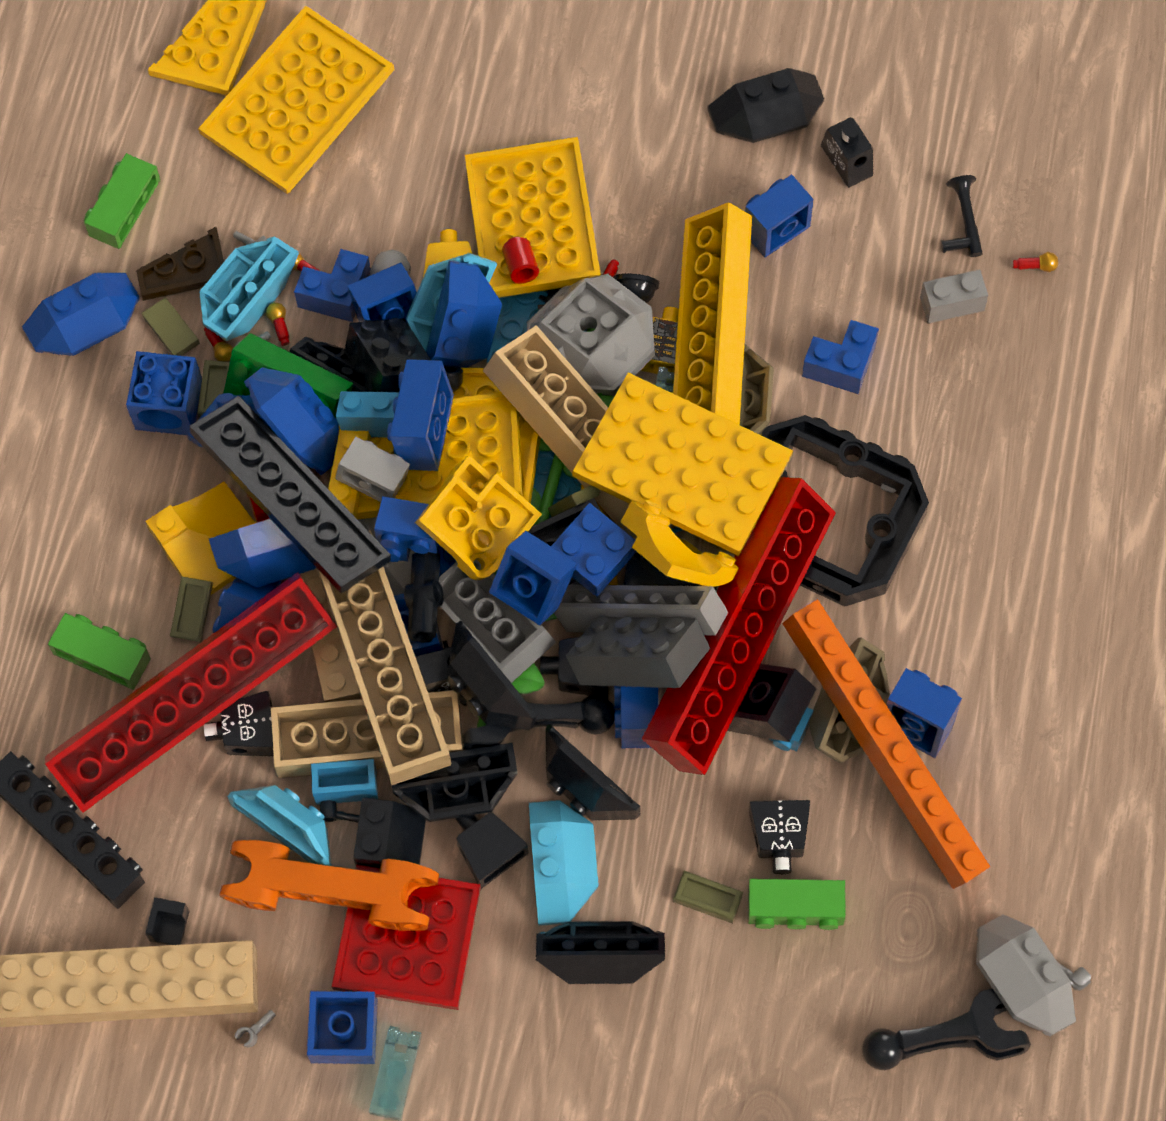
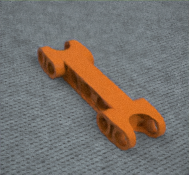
(380, 892)

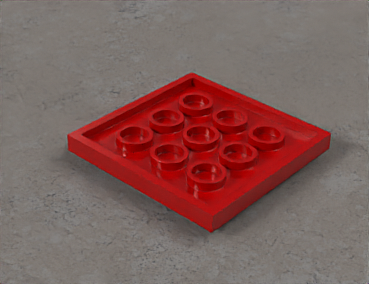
(411, 965)

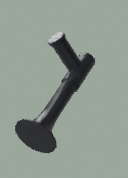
(972, 241)

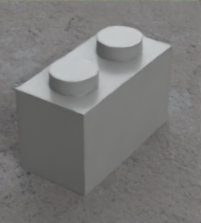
(954, 296)
(372, 470)

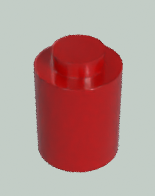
(520, 260)

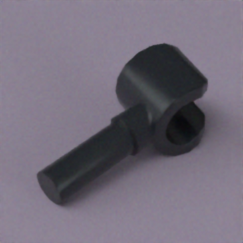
(329, 810)

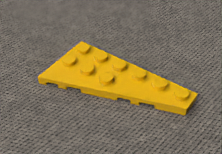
(211, 46)

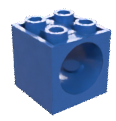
(164, 393)

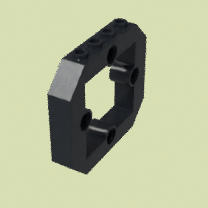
(879, 468)

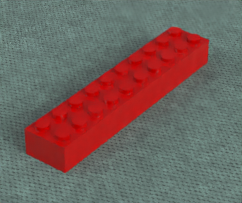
(771, 568)
(189, 692)

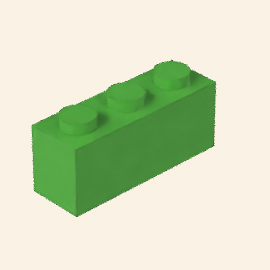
(122, 200)
(100, 650)
(796, 903)

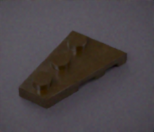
(182, 270)

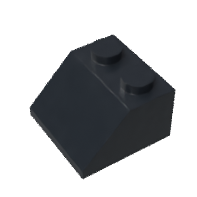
(388, 832)

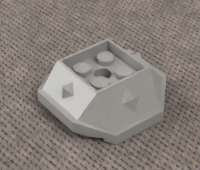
(621, 334)

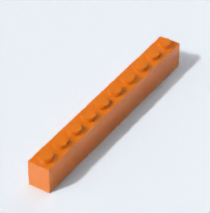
(885, 744)

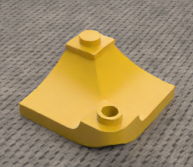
(476, 517)
(187, 527)
(672, 554)

